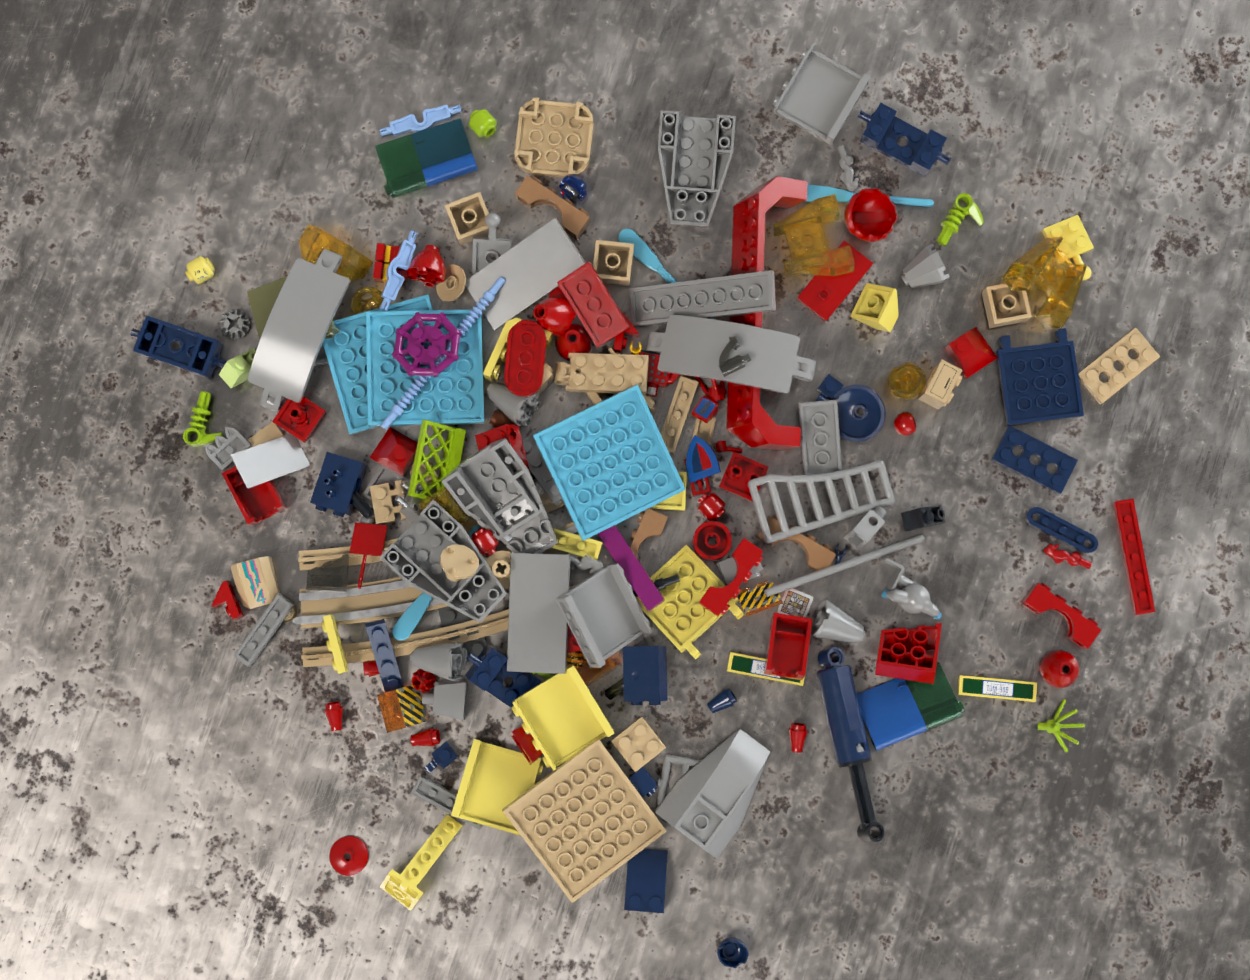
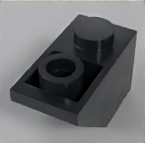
(923, 517)

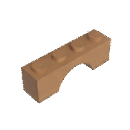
(533, 193)
(650, 525)
(817, 556)

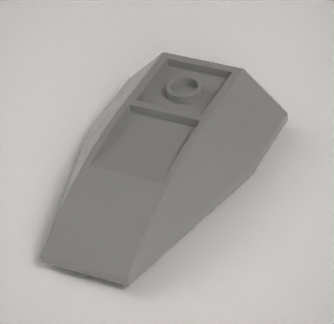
(694, 164)
(417, 561)
(716, 793)

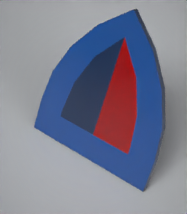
(701, 460)

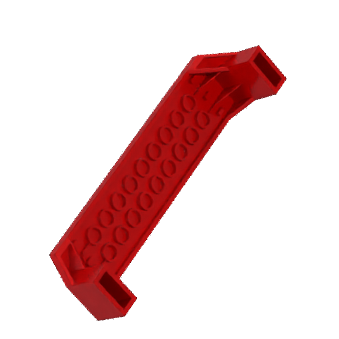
(744, 413)

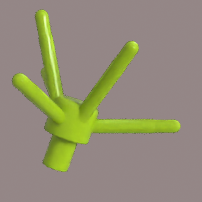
(1053, 726)

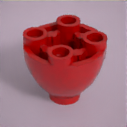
(428, 267)
(554, 315)
(582, 344)
(1052, 666)

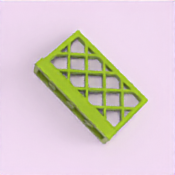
(451, 459)

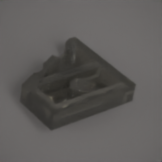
(329, 577)

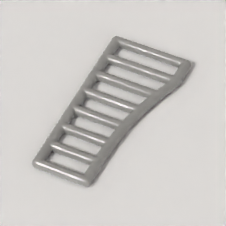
(809, 480)

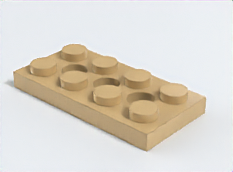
(1131, 367)

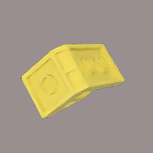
(498, 355)

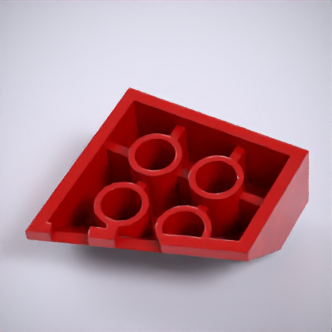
(909, 653)

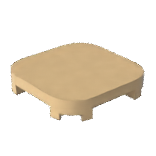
(553, 138)

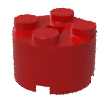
(723, 541)

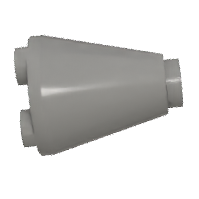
(516, 408)

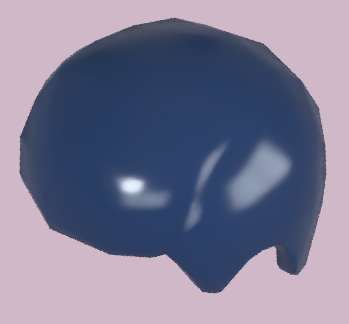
(732, 952)

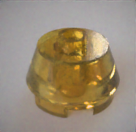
(907, 381)

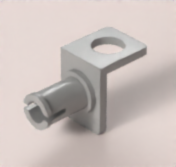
(897, 577)

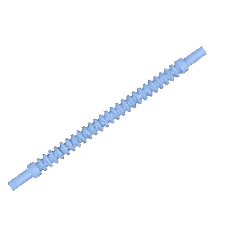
(488, 296)

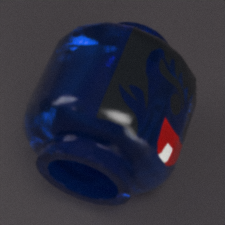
(573, 188)

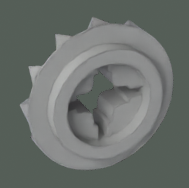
(243, 322)

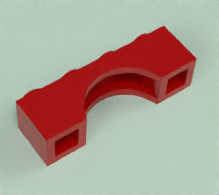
(745, 556)
(1081, 630)

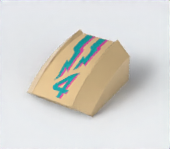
(255, 581)

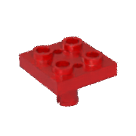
(292, 413)

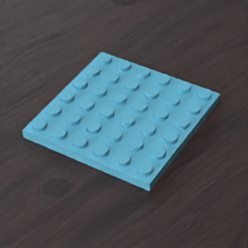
(348, 362)
(446, 399)
(609, 462)

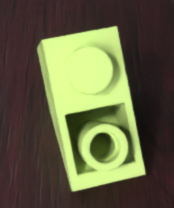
(237, 369)

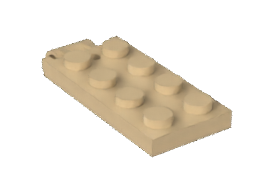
(603, 372)

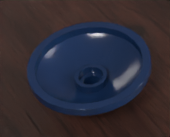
(851, 423)

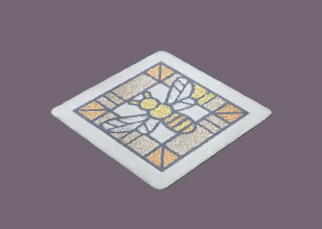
(795, 603)

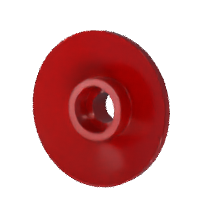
(358, 853)

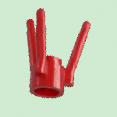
(715, 392)

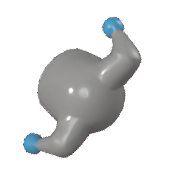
(914, 600)

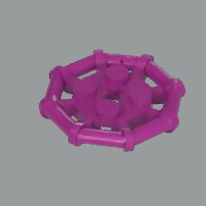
(419, 337)

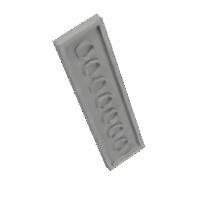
(704, 298)

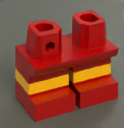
(383, 257)

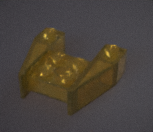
(808, 240)
(1053, 276)

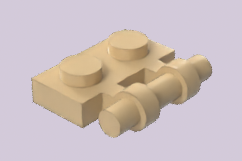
(383, 503)

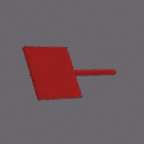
(367, 540)

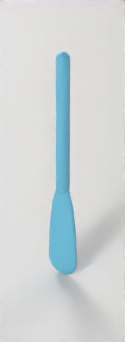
(815, 192)
(645, 254)
(415, 611)

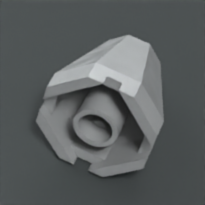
(925, 269)

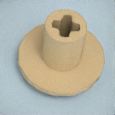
(459, 562)
(501, 565)

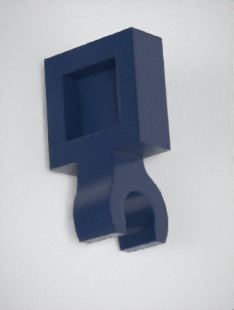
(829, 388)
(443, 756)

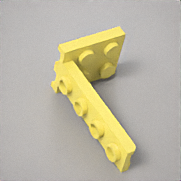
(403, 885)

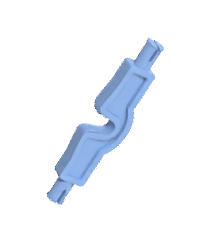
(409, 123)
(402, 261)

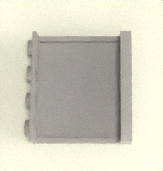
(820, 95)
(603, 614)

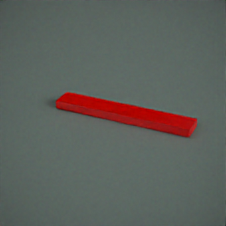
(1134, 556)

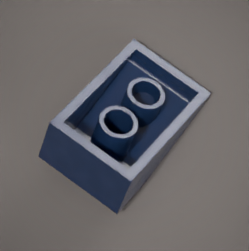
(646, 881)

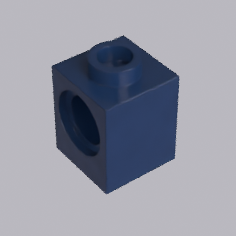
(643, 782)

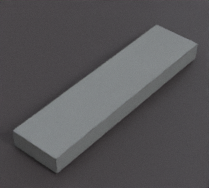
(264, 630)
(438, 796)

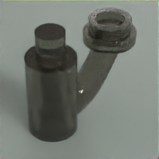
(734, 364)

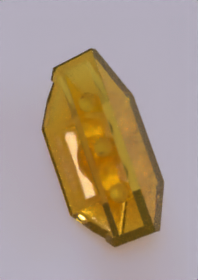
(353, 263)

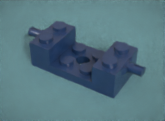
(921, 148)
(197, 352)
(491, 669)

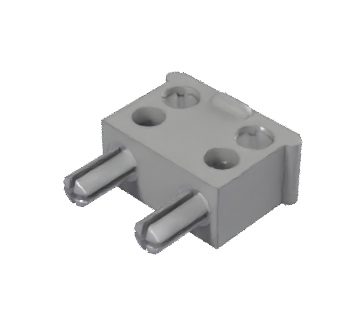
(410, 504)

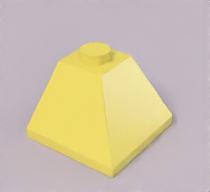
(877, 307)

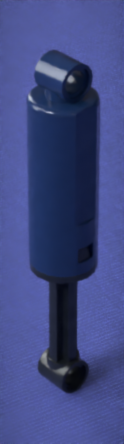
(848, 734)

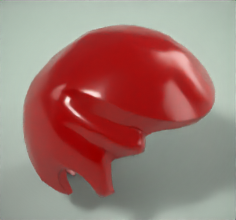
(870, 215)

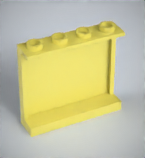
(561, 717)
(491, 782)

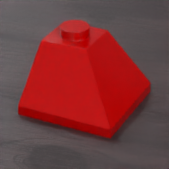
(970, 352)
(395, 451)

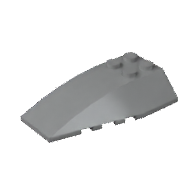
(502, 497)

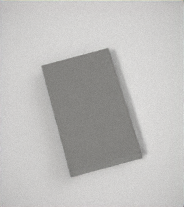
(529, 272)
(535, 621)

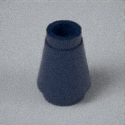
(722, 701)

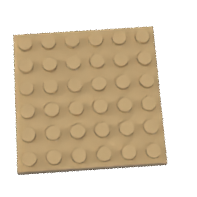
(584, 820)

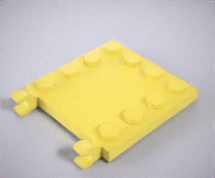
(680, 614)

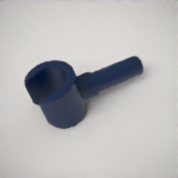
(840, 554)

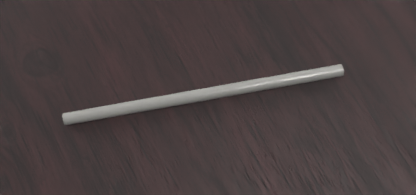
(843, 565)

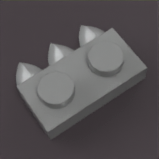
(222, 455)

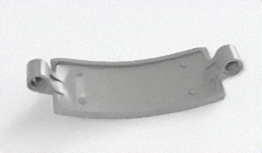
(297, 329)
(695, 345)

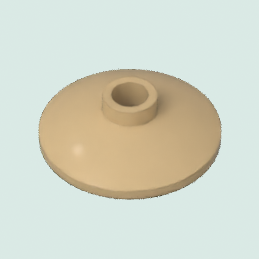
(453, 284)

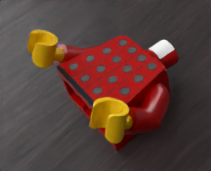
(655, 377)

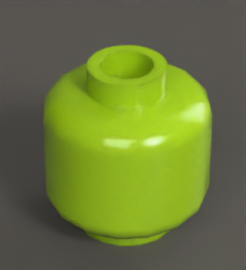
(482, 123)

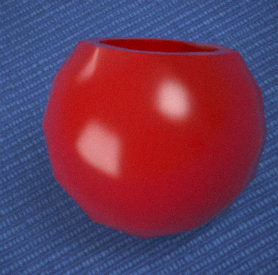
(905, 423)

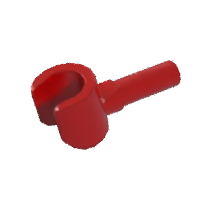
(721, 447)

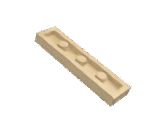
(678, 412)

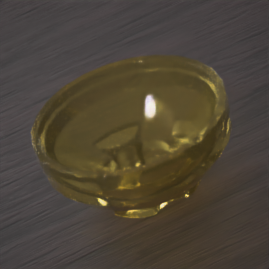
(360, 306)

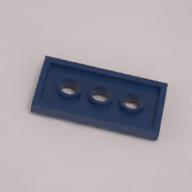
(1021, 464)

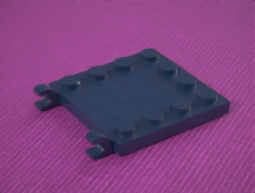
(1039, 381)

